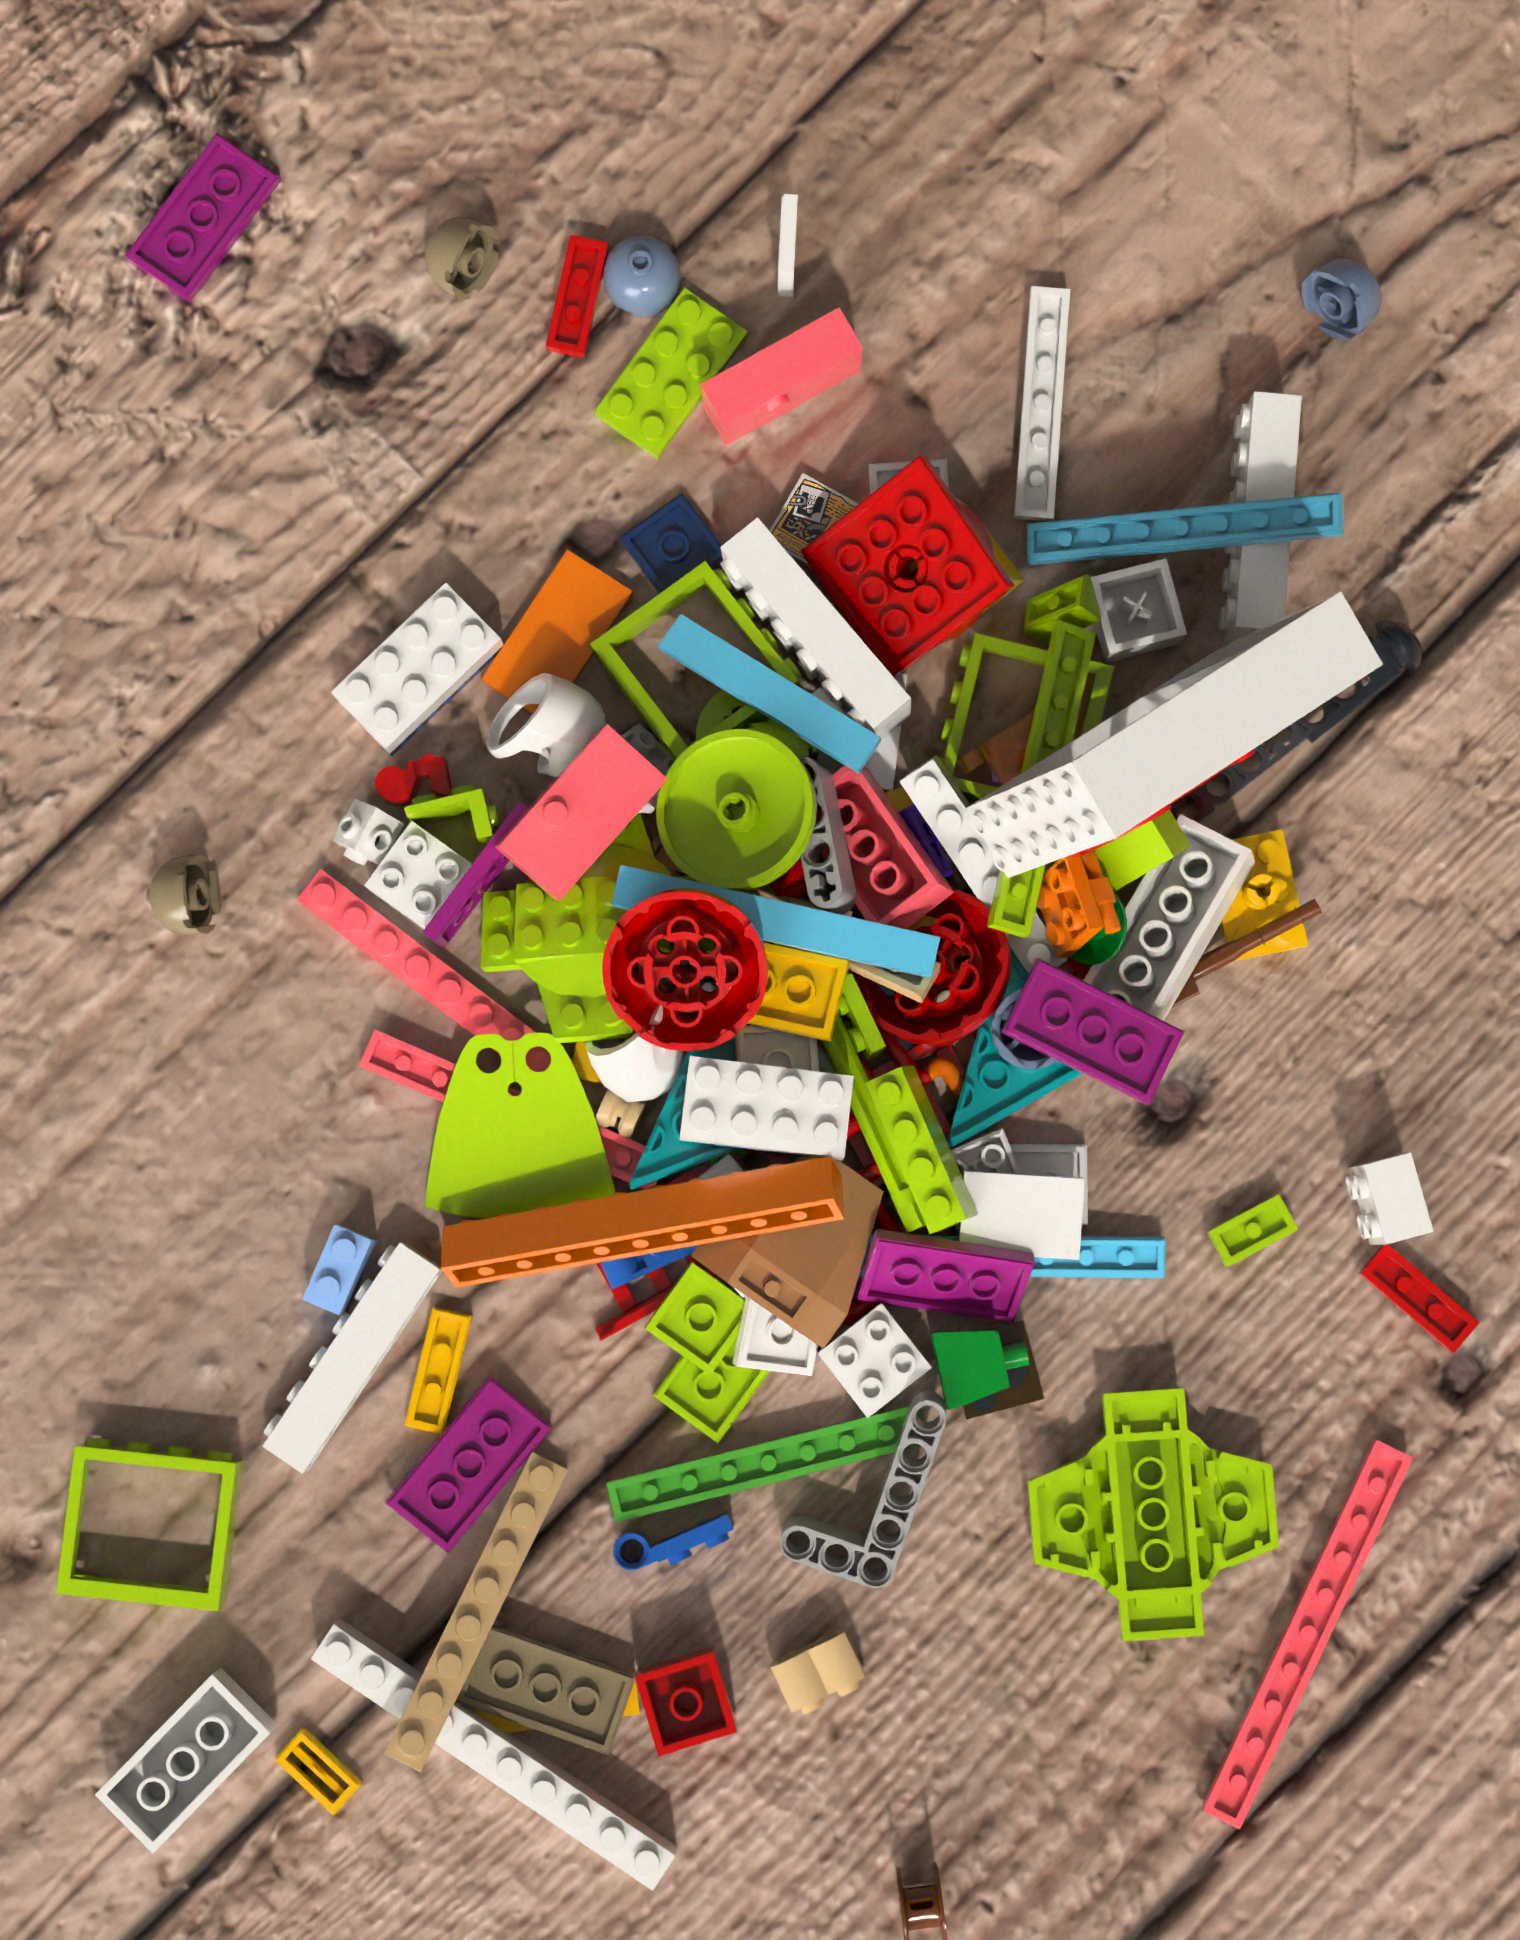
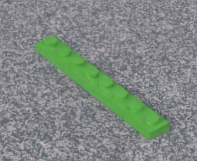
(757, 1464)

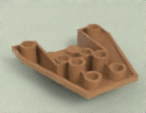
(803, 1271)

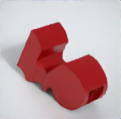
(401, 786)

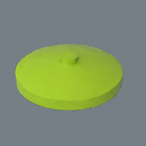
(736, 809)

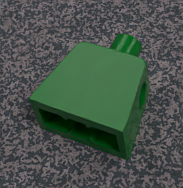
(974, 1364)

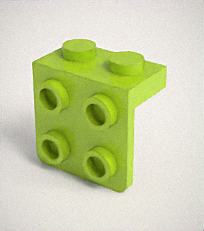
(462, 801)

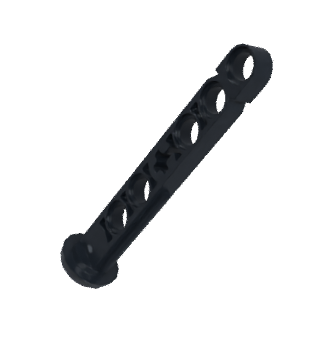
(1396, 648)

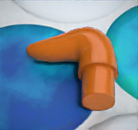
(948, 1071)

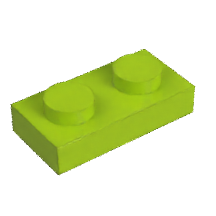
(864, 1031)
(1252, 1230)

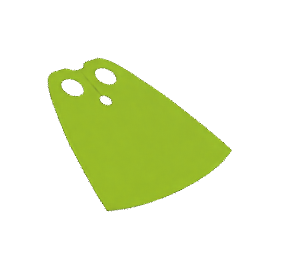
(519, 1150)

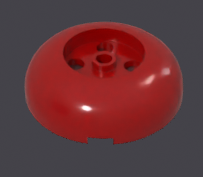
(973, 988)
(691, 1015)

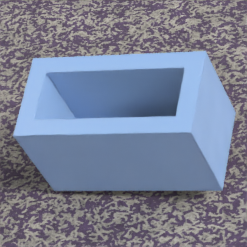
(339, 1269)

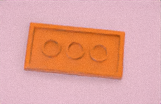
(559, 625)

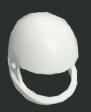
(558, 727)
(634, 1066)

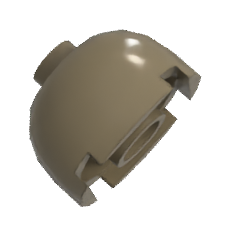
(461, 256)
(185, 895)

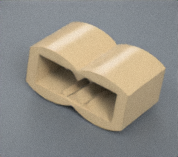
(817, 1671)

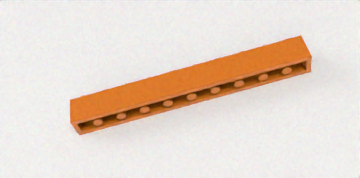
(643, 1222)

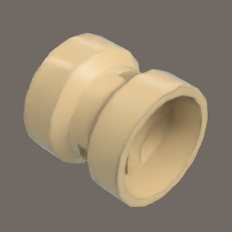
(620, 1114)

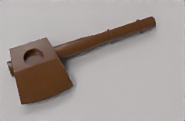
(1234, 949)

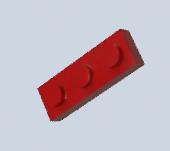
(577, 296)
(1418, 1298)

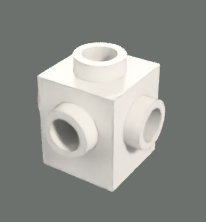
(367, 833)

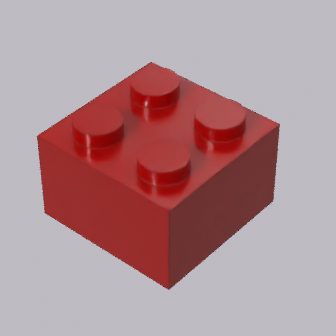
(686, 1701)

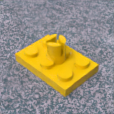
(1265, 896)
(801, 992)

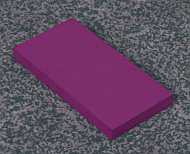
(203, 218)
(472, 886)
(1092, 1031)
(944, 1275)
(468, 1464)

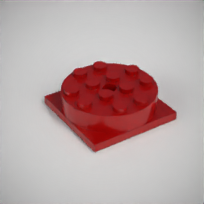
(868, 558)

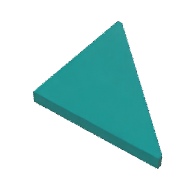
(995, 1086)
(664, 1151)

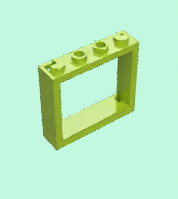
(655, 609)
(963, 692)
(142, 1591)

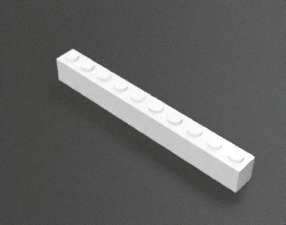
(503, 1759)

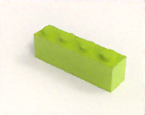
(1140, 850)
(921, 1148)

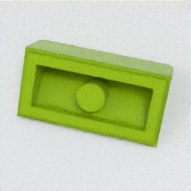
(1069, 602)

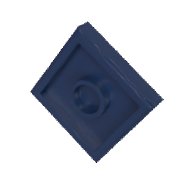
(671, 543)

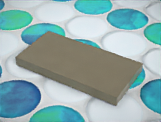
(548, 1689)

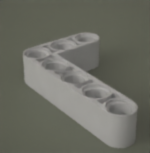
(888, 1506)

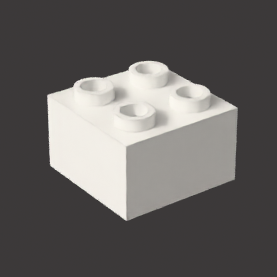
(1137, 611)
(417, 875)
(1389, 1199)
(874, 1360)

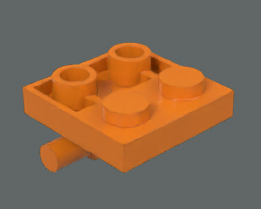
(1076, 903)

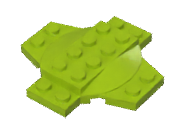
(566, 939)
(1152, 1514)

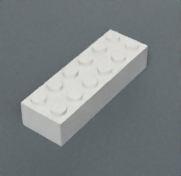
(1264, 471)
(813, 630)
(1174, 920)

